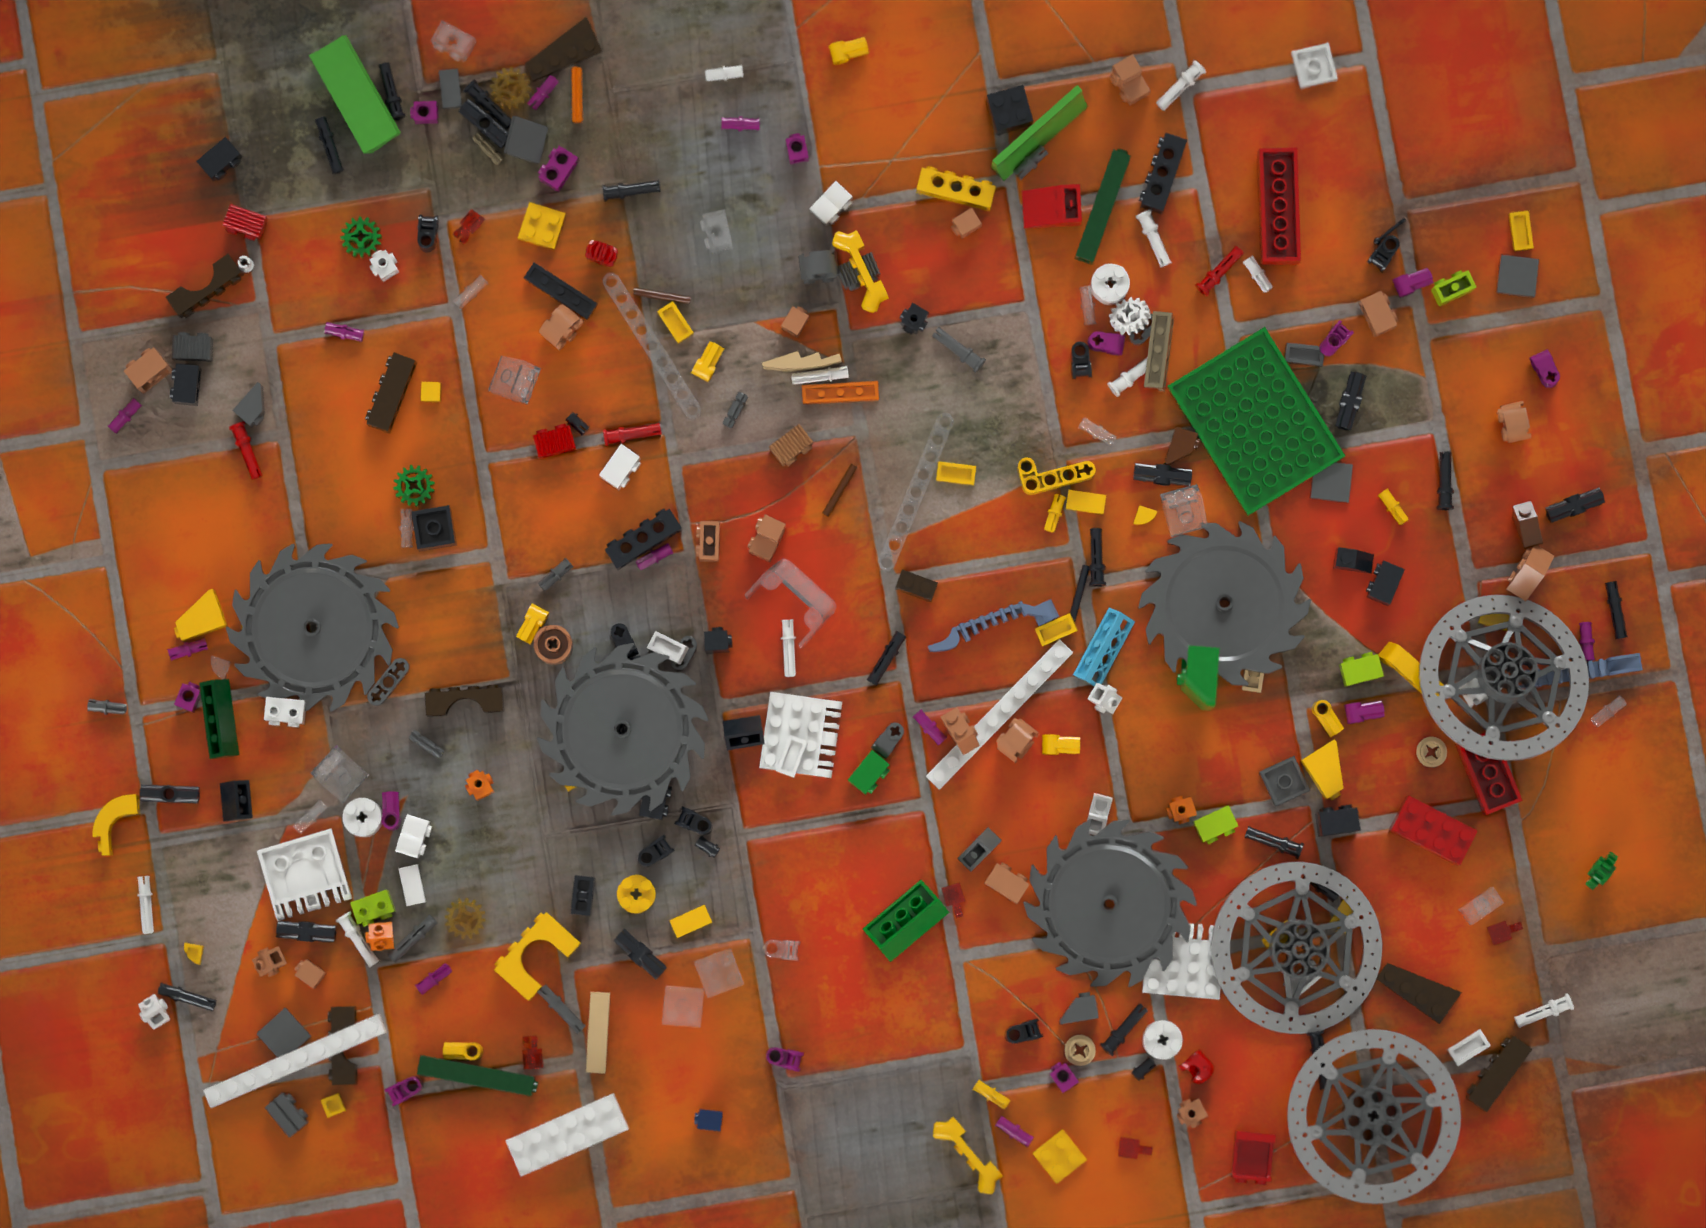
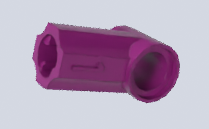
(1407, 284)
(1363, 711)
(390, 808)

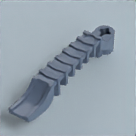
(1043, 614)
(1600, 668)

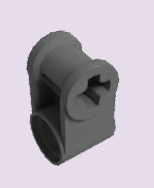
(886, 742)

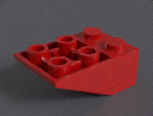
(1052, 206)

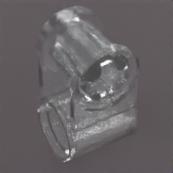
(783, 949)

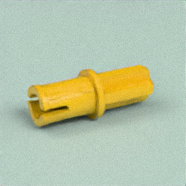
(1393, 506)
(1054, 513)
(991, 1094)

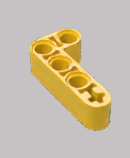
(1057, 474)
(1401, 661)

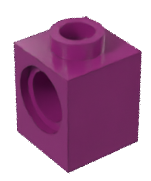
(431, 118)
(797, 157)
(180, 700)
(1070, 1082)

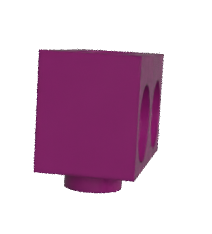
(563, 170)

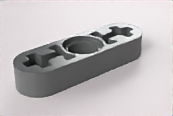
(393, 667)

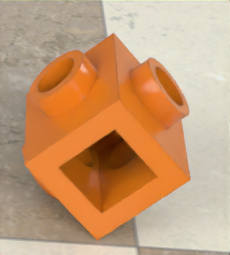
(479, 792)
(1188, 809)
(380, 936)

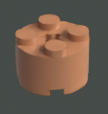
(561, 327)
(1514, 421)
(564, 643)
(1016, 740)

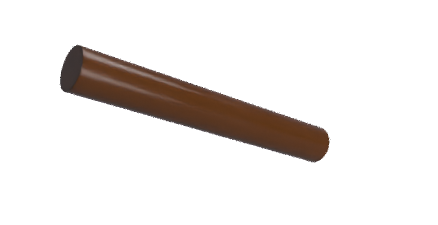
(662, 295)
(839, 490)

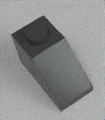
(252, 406)
(979, 849)
(1081, 1009)

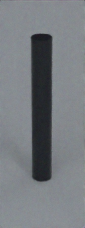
(1079, 591)

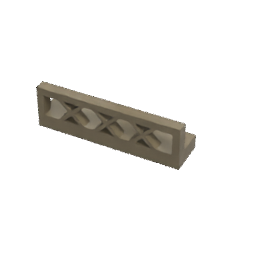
(1159, 350)

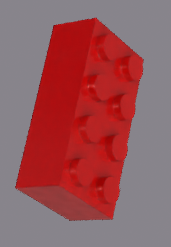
(1490, 780)
(1433, 830)

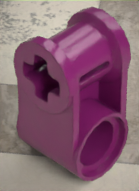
(1336, 337)
(1110, 343)
(1544, 365)
(786, 1058)
(401, 1092)

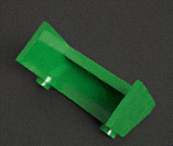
(1200, 676)

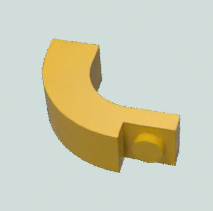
(109, 815)

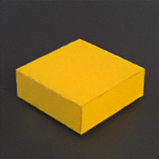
(430, 391)
(333, 1105)

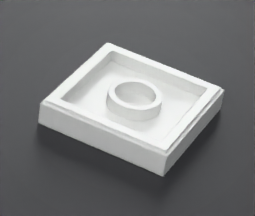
(1314, 65)

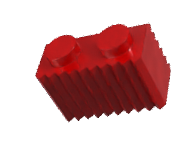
(244, 222)
(554, 441)

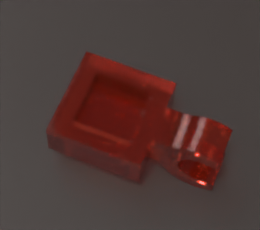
(469, 223)
(953, 897)
(1501, 932)
(531, 1056)
(1130, 1148)

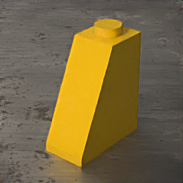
(201, 618)
(1325, 770)

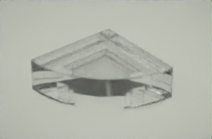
(220, 666)

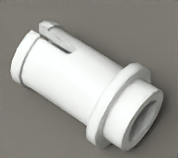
(247, 268)

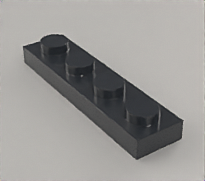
(560, 291)

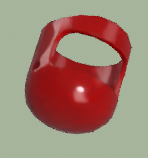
(1197, 1062)

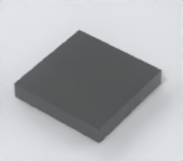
(525, 139)
(1517, 276)
(1333, 483)
(1284, 781)
(283, 1034)

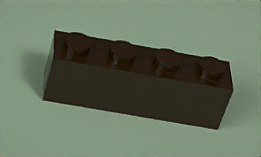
(391, 393)
(1498, 1073)

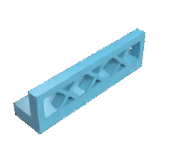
(1101, 645)

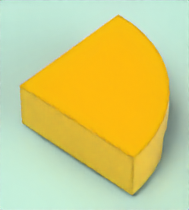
(1144, 515)
(194, 952)

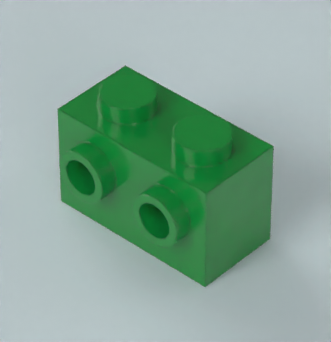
(868, 773)

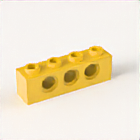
(982, 201)

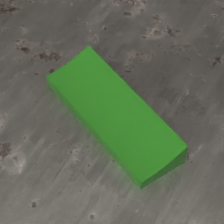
(355, 94)
(1039, 133)

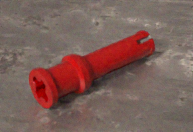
(1214, 277)
(622, 434)
(243, 442)

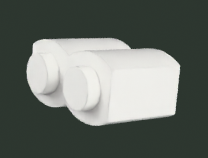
(831, 203)
(413, 836)

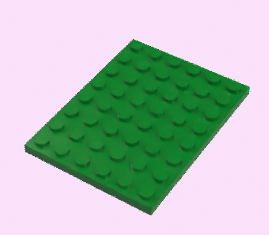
(1256, 421)

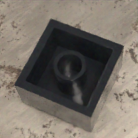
(1009, 110)
(434, 528)
(1337, 821)

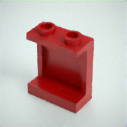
(1252, 1157)

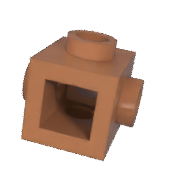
(269, 961)
(1198, 1110)

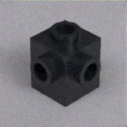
(917, 313)

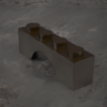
(225, 273)
(439, 702)
(343, 1070)

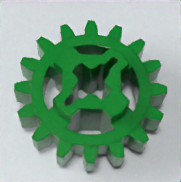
(369, 237)
(419, 478)
(1601, 870)

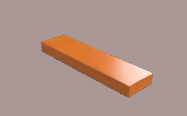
(840, 392)

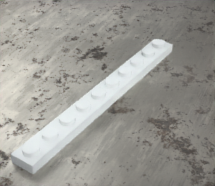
(1002, 711)
(295, 1061)

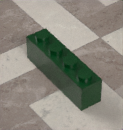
(219, 718)

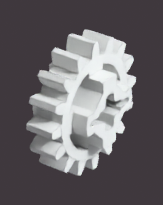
(1130, 316)

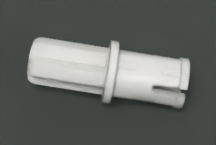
(724, 73)
(1258, 274)

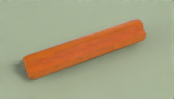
(577, 111)

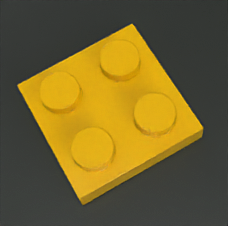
(541, 226)
(1059, 1156)

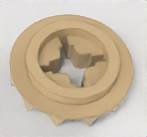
(1431, 742)
(1079, 1059)

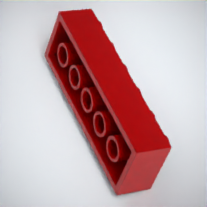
(1279, 206)

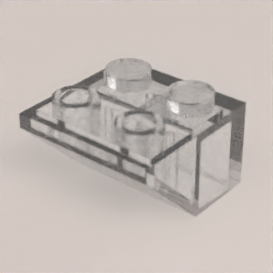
(719, 973)

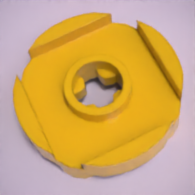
(629, 885)

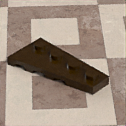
(570, 48)
(1422, 993)

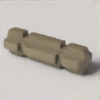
(489, 150)

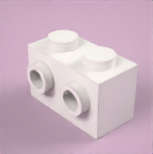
(620, 467)
(280, 710)

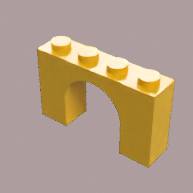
(511, 966)

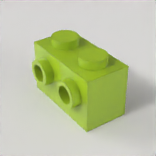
(1453, 288)
(1361, 669)
(1215, 824)
(373, 907)

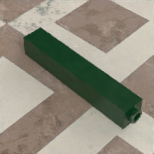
(1102, 206)
(477, 1075)

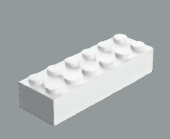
(567, 1134)

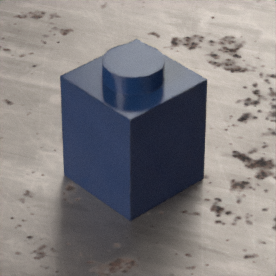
(708, 1119)

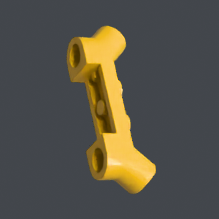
(875, 291)
(987, 1174)

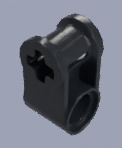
(427, 229)
(1382, 255)
(1080, 362)
(625, 639)
(692, 821)
(656, 851)
(1025, 1031)

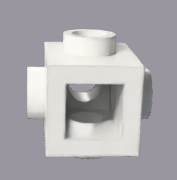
(387, 270)
(1105, 698)
(154, 1011)

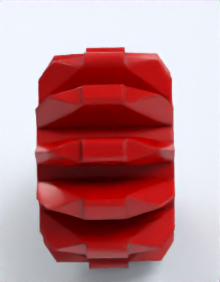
(601, 253)

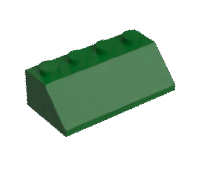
(905, 920)

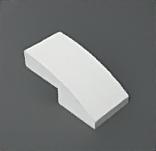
(1099, 812)

